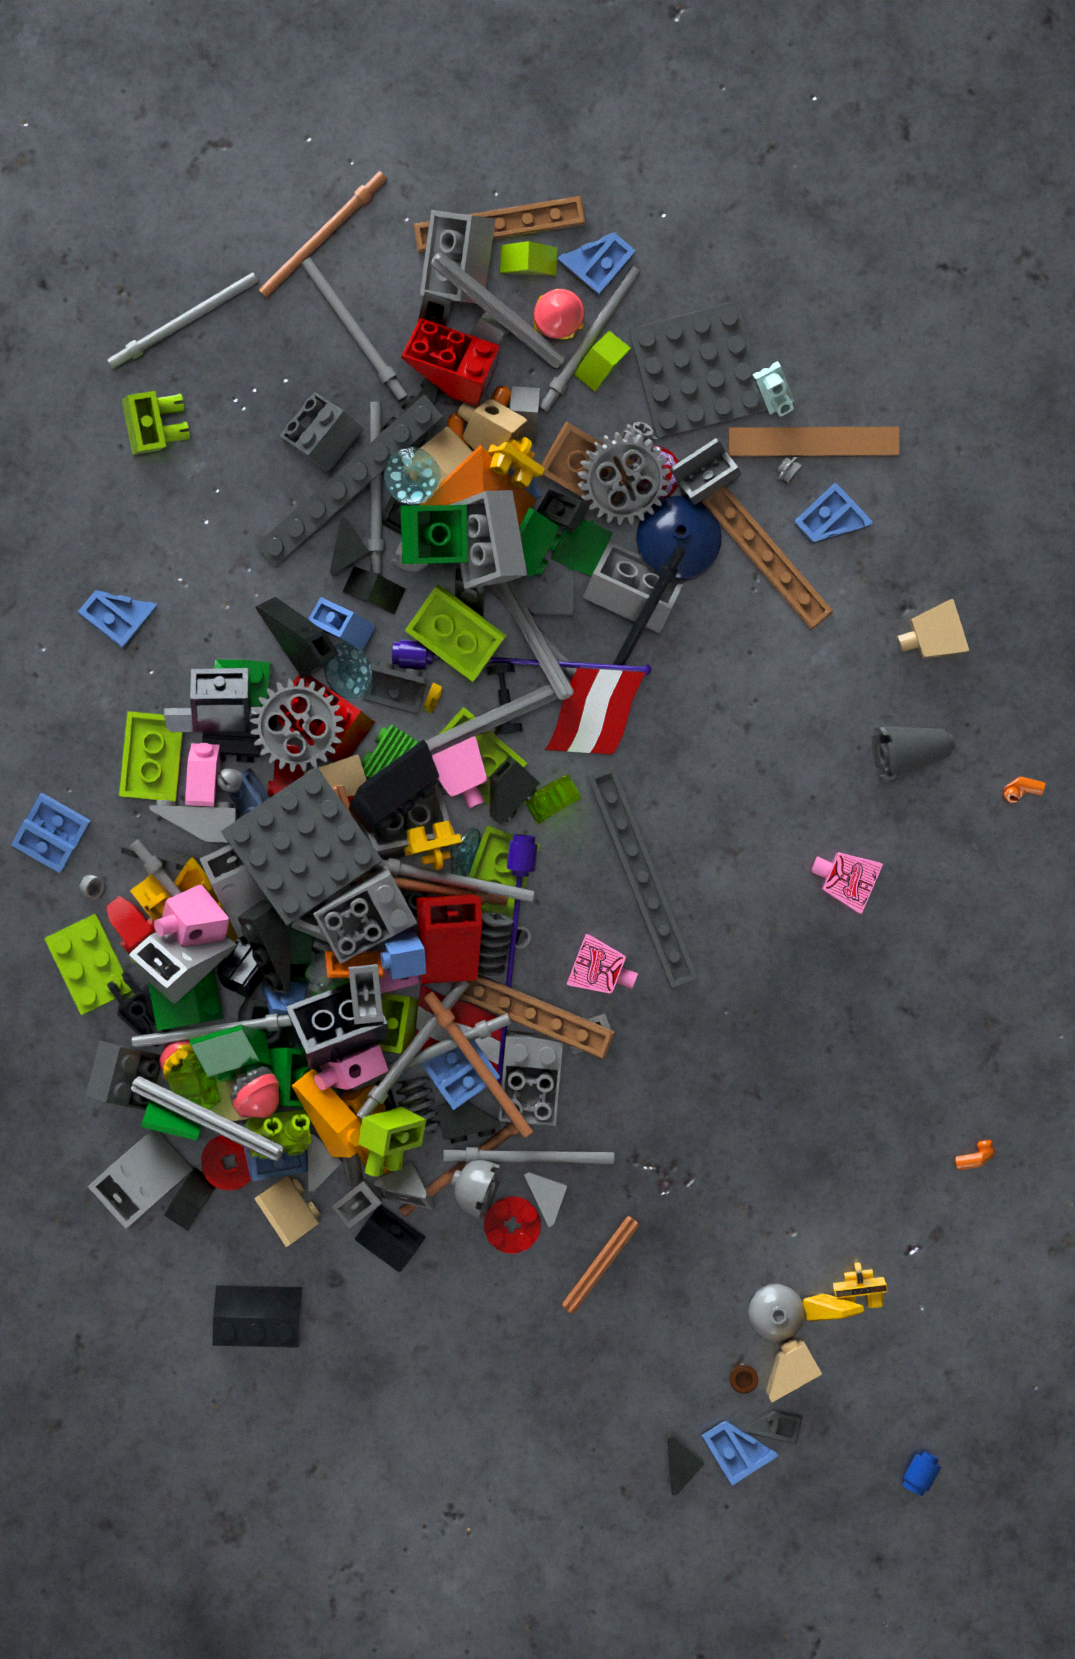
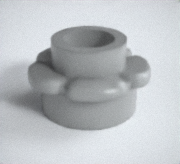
(789, 469)

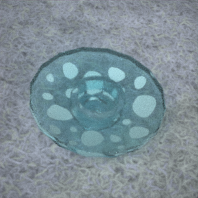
(398, 475)
(340, 673)
(464, 852)

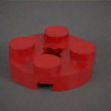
(214, 1168)
(502, 1211)

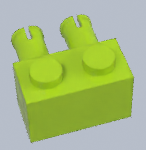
(144, 421)
(401, 1020)
(284, 1128)
(389, 1136)

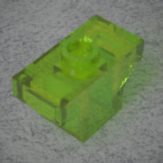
(553, 799)
(193, 1084)

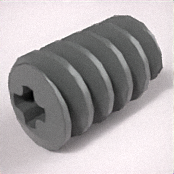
(494, 943)
(417, 1102)

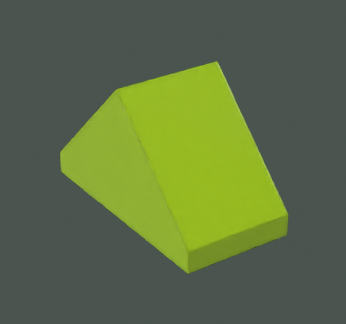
(528, 259)
(601, 361)

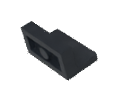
(389, 1238)

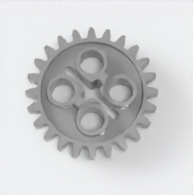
(646, 467)
(317, 708)

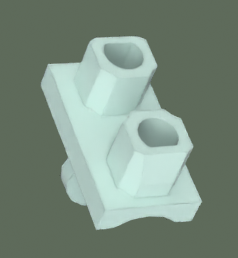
(774, 389)

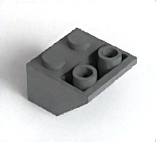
(321, 432)
(115, 1071)

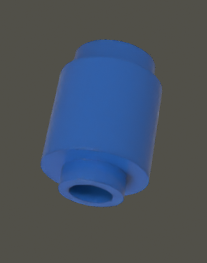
(921, 1473)

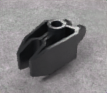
(136, 1006)

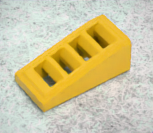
(828, 1308)

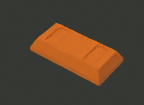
(337, 970)

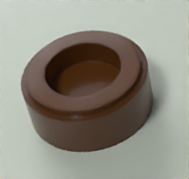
(743, 1379)

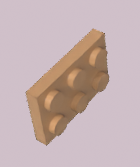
(564, 460)

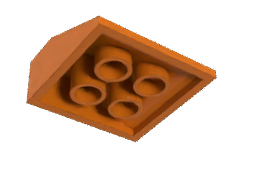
(475, 477)

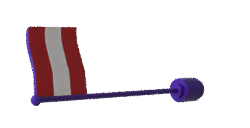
(589, 719)
(521, 861)

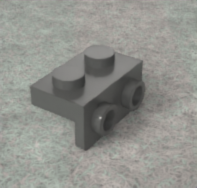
(705, 471)
(396, 688)

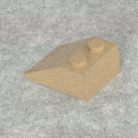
(288, 1209)

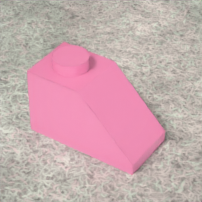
(202, 774)

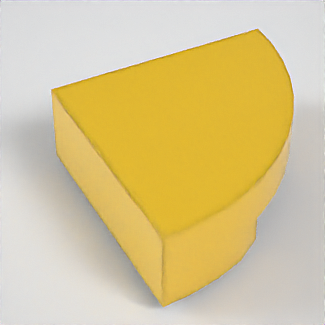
(433, 698)

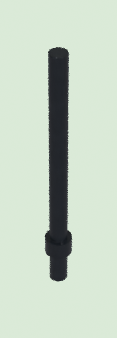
(667, 574)

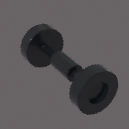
(504, 697)

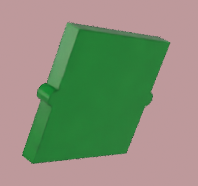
(582, 548)

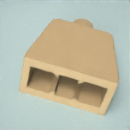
(490, 424)
(936, 633)

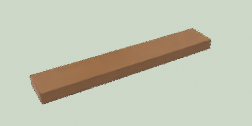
(523, 219)
(812, 441)
(767, 557)
(539, 1016)

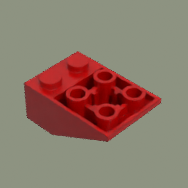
(452, 360)
(354, 722)
(450, 936)

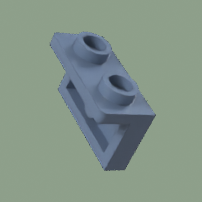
(249, 794)

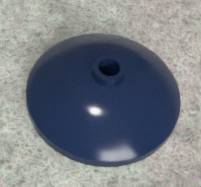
(658, 538)

